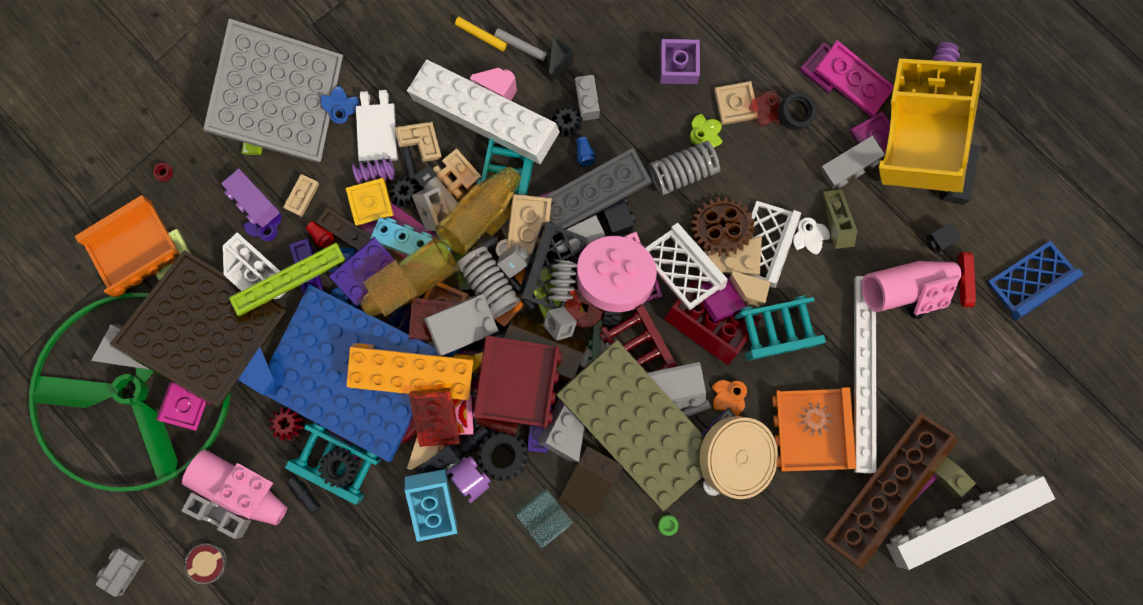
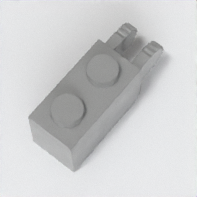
(588, 228)

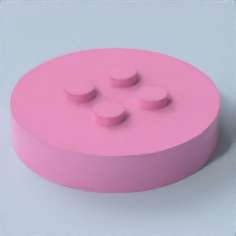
(616, 274)

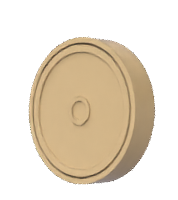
(738, 457)

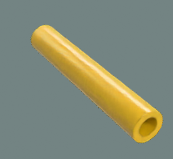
(481, 34)

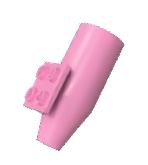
(922, 282)
(233, 488)

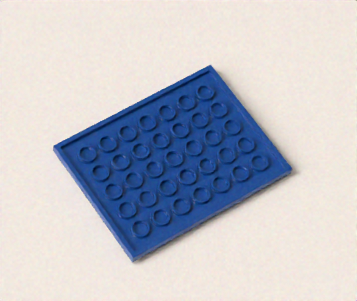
(314, 372)

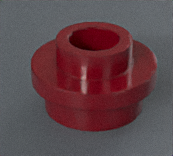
(159, 168)

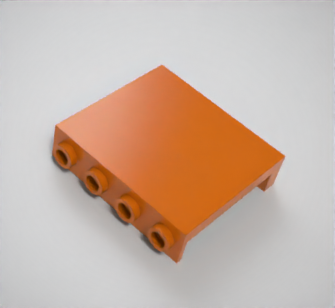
(129, 246)
(804, 452)

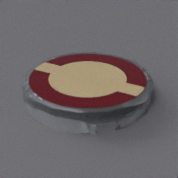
(205, 563)

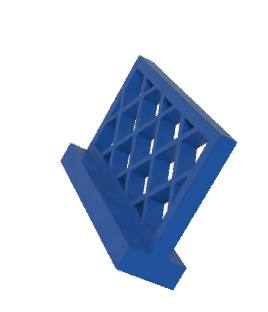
(1042, 295)

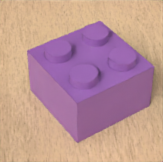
(679, 61)

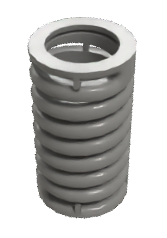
(684, 169)
(491, 280)

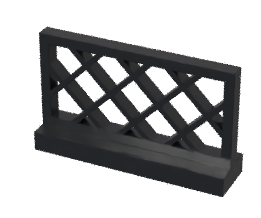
(538, 257)

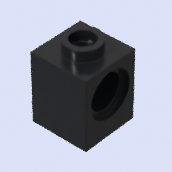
(942, 238)

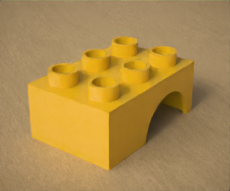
(931, 124)

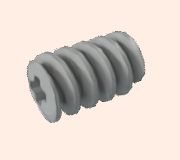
(562, 280)

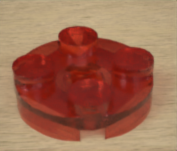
(583, 319)

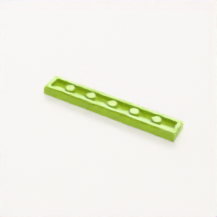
(287, 279)

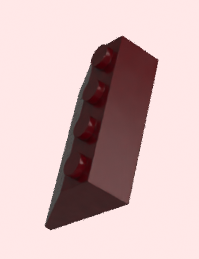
(720, 338)

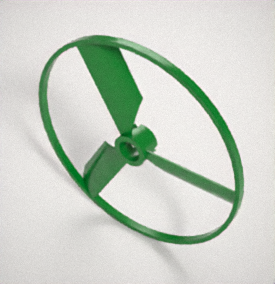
(87, 393)

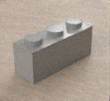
(852, 163)

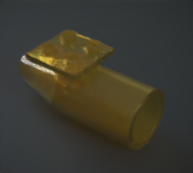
(479, 211)
(408, 279)

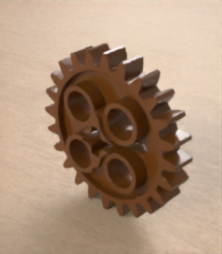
(725, 241)

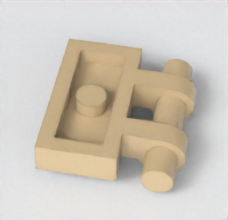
(461, 169)

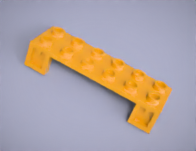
(408, 371)

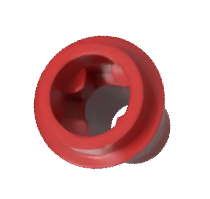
(321, 236)

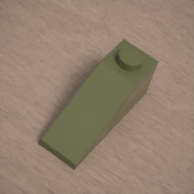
(839, 218)
(953, 478)

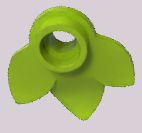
(706, 129)

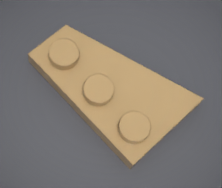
(744, 261)

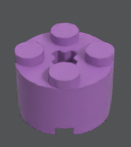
(468, 479)

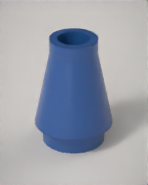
(585, 154)

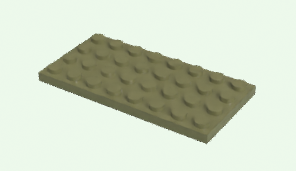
(636, 424)

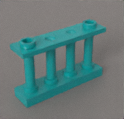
(524, 172)
(775, 346)
(300, 467)

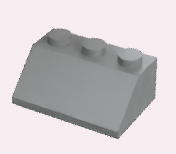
(682, 384)

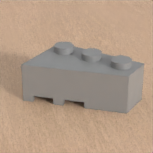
(108, 354)
(563, 434)

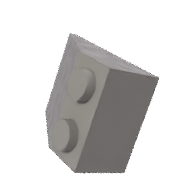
(461, 324)

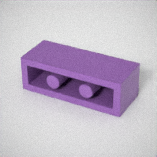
(249, 198)

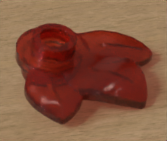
(766, 110)

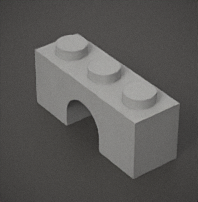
(206, 510)

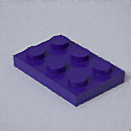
(360, 267)

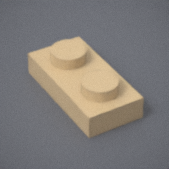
(301, 195)

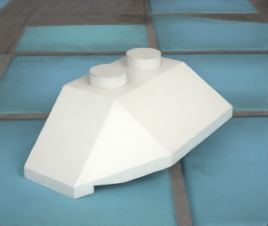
(244, 264)

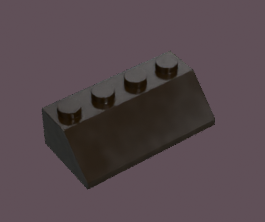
(530, 331)

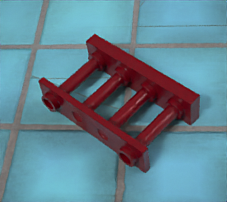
(650, 333)

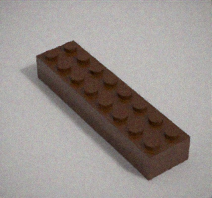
(891, 490)

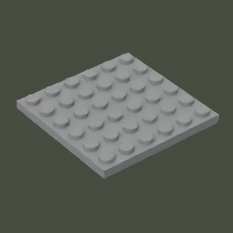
(272, 91)

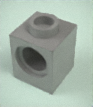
(559, 323)

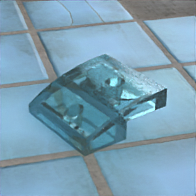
(544, 518)

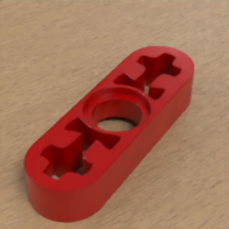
(967, 280)

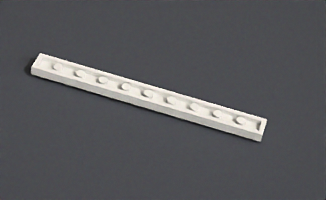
(864, 383)

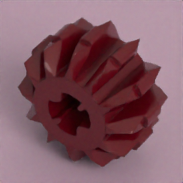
(288, 416)

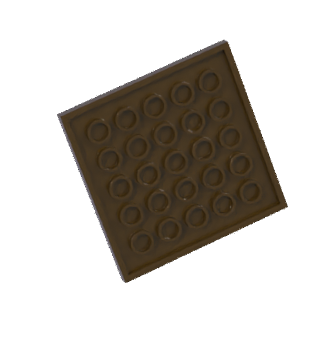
(193, 332)

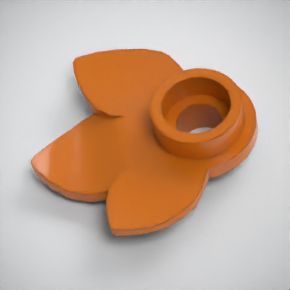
(727, 397)

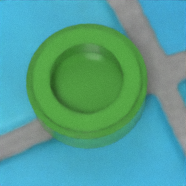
(668, 525)

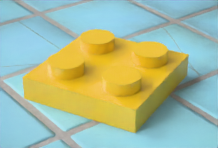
(369, 201)

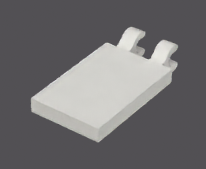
(376, 129)

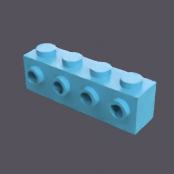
(399, 238)

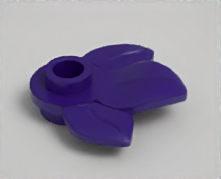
(257, 230)

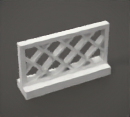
(784, 242)
(699, 260)

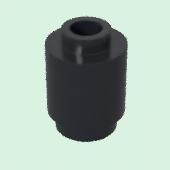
(488, 241)

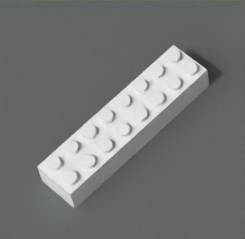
(483, 111)
(969, 521)

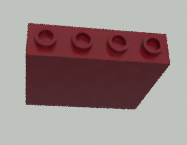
(517, 381)

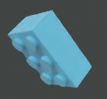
(430, 505)

